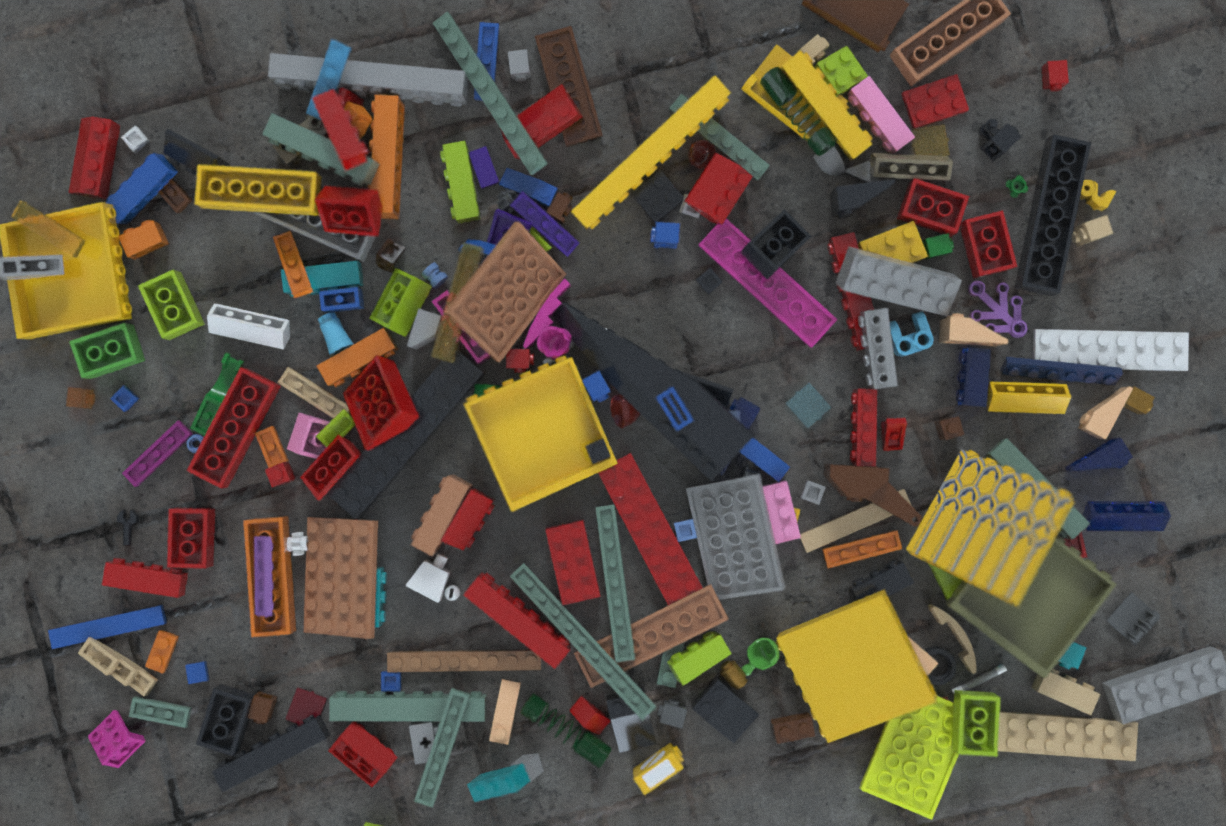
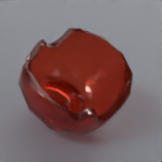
(701, 153)

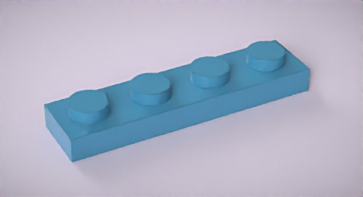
(330, 72)

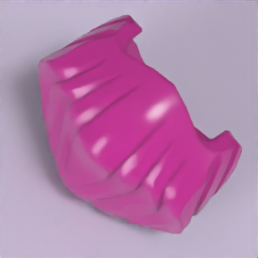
(554, 342)

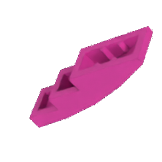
(543, 319)

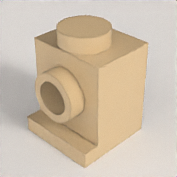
(815, 48)

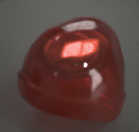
(623, 412)

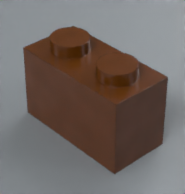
(792, 727)

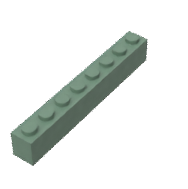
(401, 706)

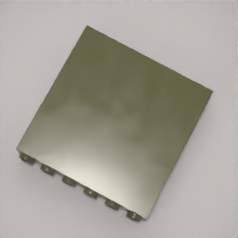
(1049, 615)

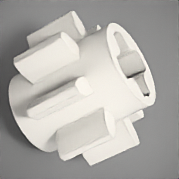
(297, 543)

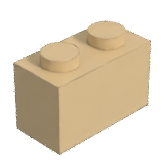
(1091, 231)

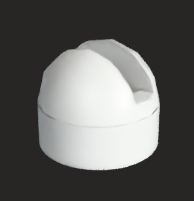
(456, 593)

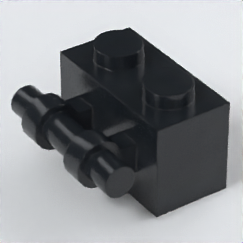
(998, 140)

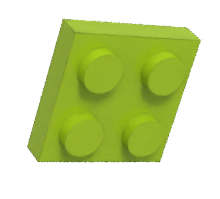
(842, 70)

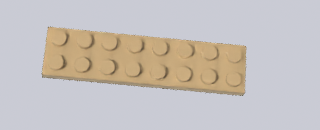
(1067, 736)

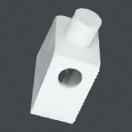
(431, 578)

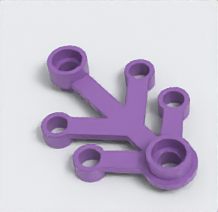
(1000, 310)

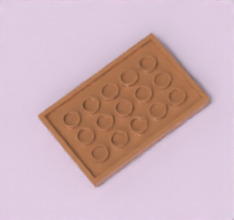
(506, 292)
(341, 577)

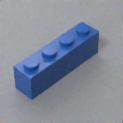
(141, 187)

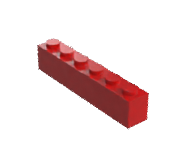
(851, 302)

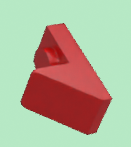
(893, 433)

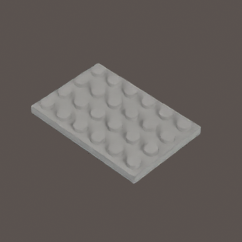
(736, 537)

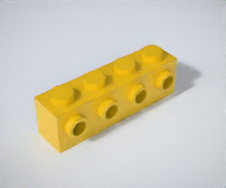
(1028, 397)

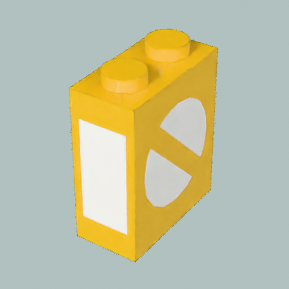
(658, 768)

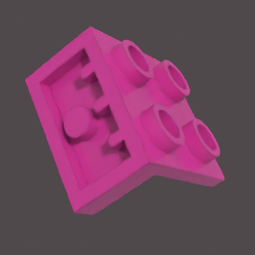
(113, 741)

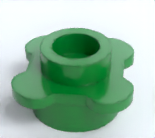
(1022, 186)

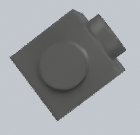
(672, 713)

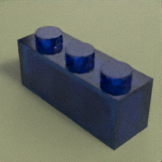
(973, 377)

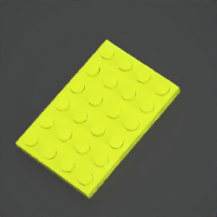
(914, 759)

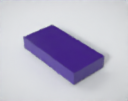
(483, 167)

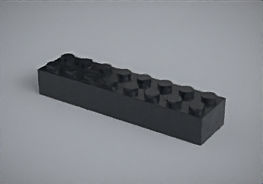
(1053, 215)

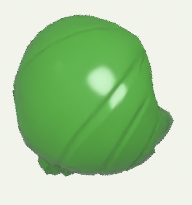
(762, 655)

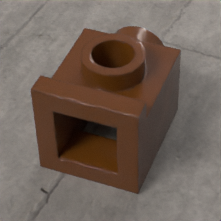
(560, 207)

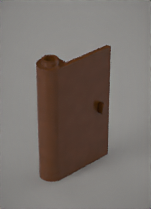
(862, 19)

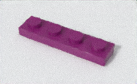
(157, 453)

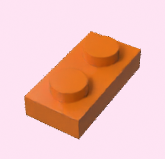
(271, 446)
(161, 651)

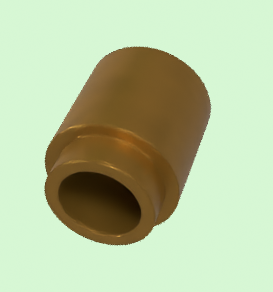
(733, 674)

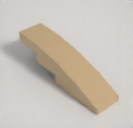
(118, 666)

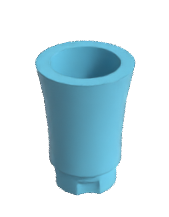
(334, 334)

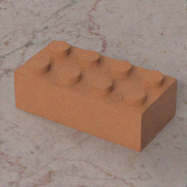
(439, 517)

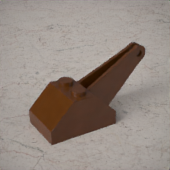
(873, 485)

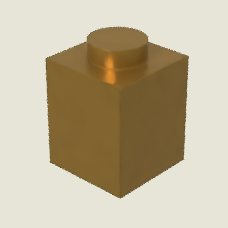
(1139, 401)

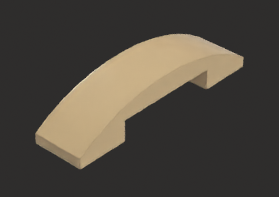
(966, 656)

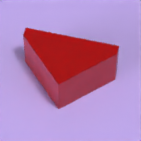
(589, 715)

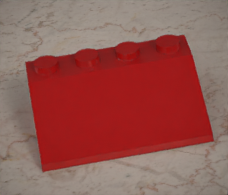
(380, 402)

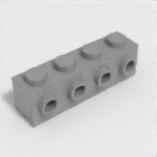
(878, 348)

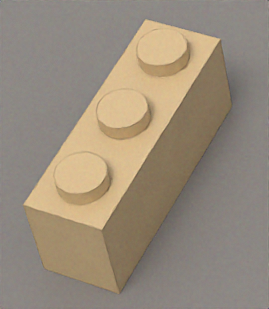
(1067, 691)

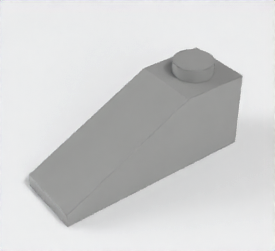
(31, 267)

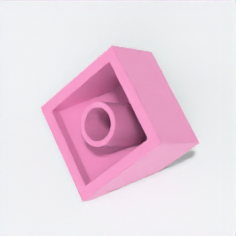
(304, 439)

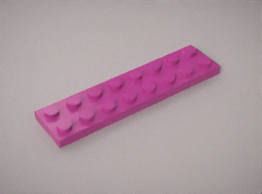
(778, 293)

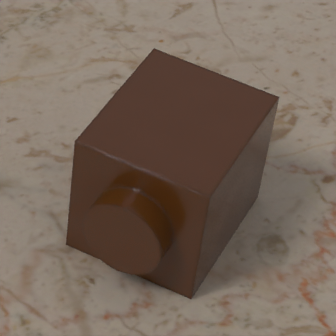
(949, 428)
(262, 707)

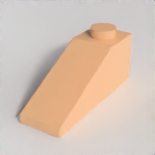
(1102, 417)
(505, 712)

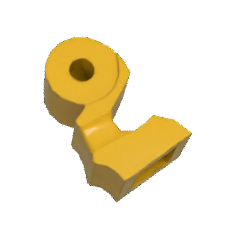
(1090, 193)

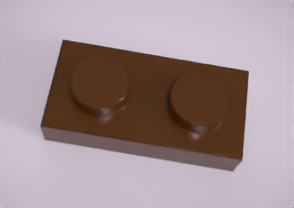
(175, 196)

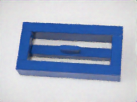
(666, 394)

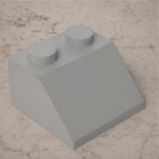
(424, 329)

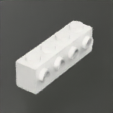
(248, 326)

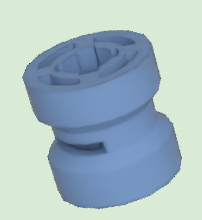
(434, 275)

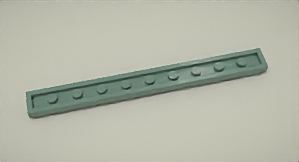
(490, 93)
(583, 642)

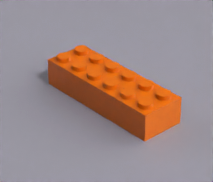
(388, 151)
(283, 613)

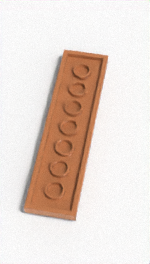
(664, 630)

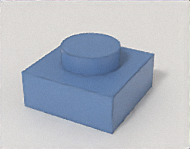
(685, 530)

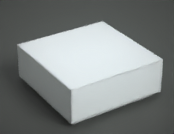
(135, 139)

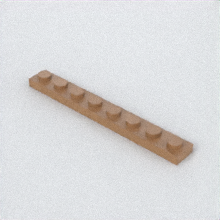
(462, 661)

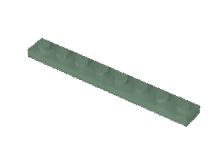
(615, 583)

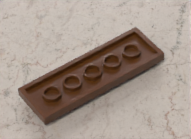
(564, 66)

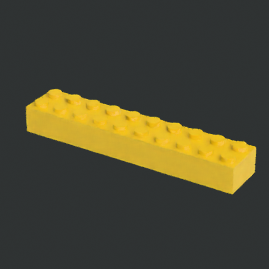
(654, 149)

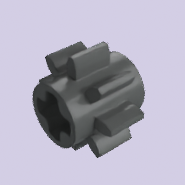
(505, 199)

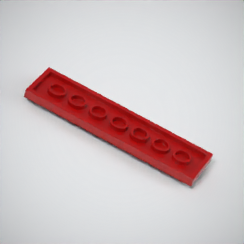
(650, 530)

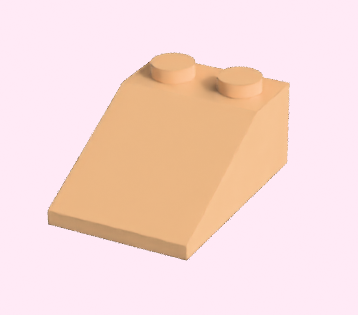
(966, 331)

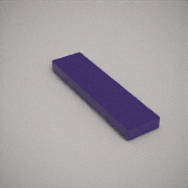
(544, 224)

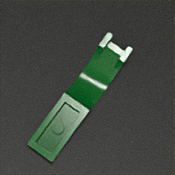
(216, 395)

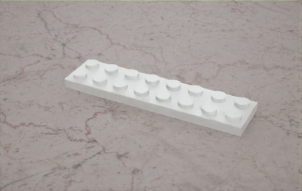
(1114, 348)

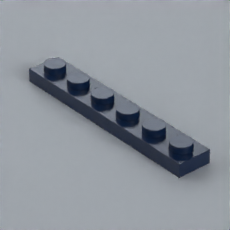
(1061, 371)

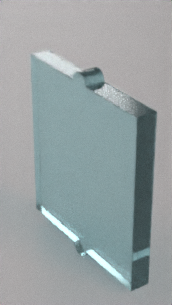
(808, 405)

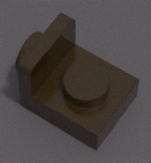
(389, 255)

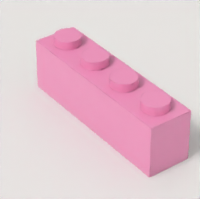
(880, 115)

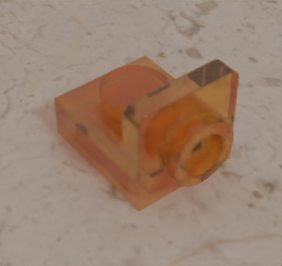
(80, 398)

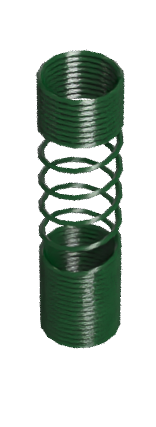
(782, 91)
(586, 746)

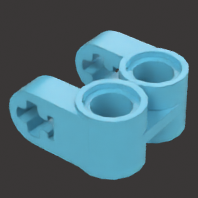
(922, 328)

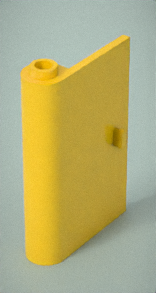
(753, 88)

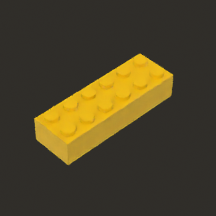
(826, 105)
(257, 190)

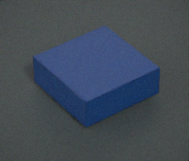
(124, 398)
(197, 672)
(390, 681)

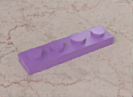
(263, 575)

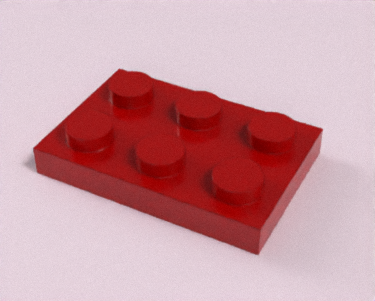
(935, 101)

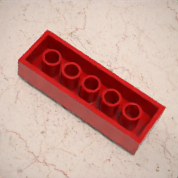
(233, 428)
(518, 620)

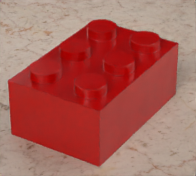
(933, 207)
(988, 244)
(191, 537)

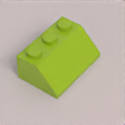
(400, 302)

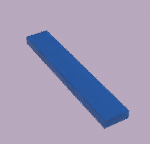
(107, 626)

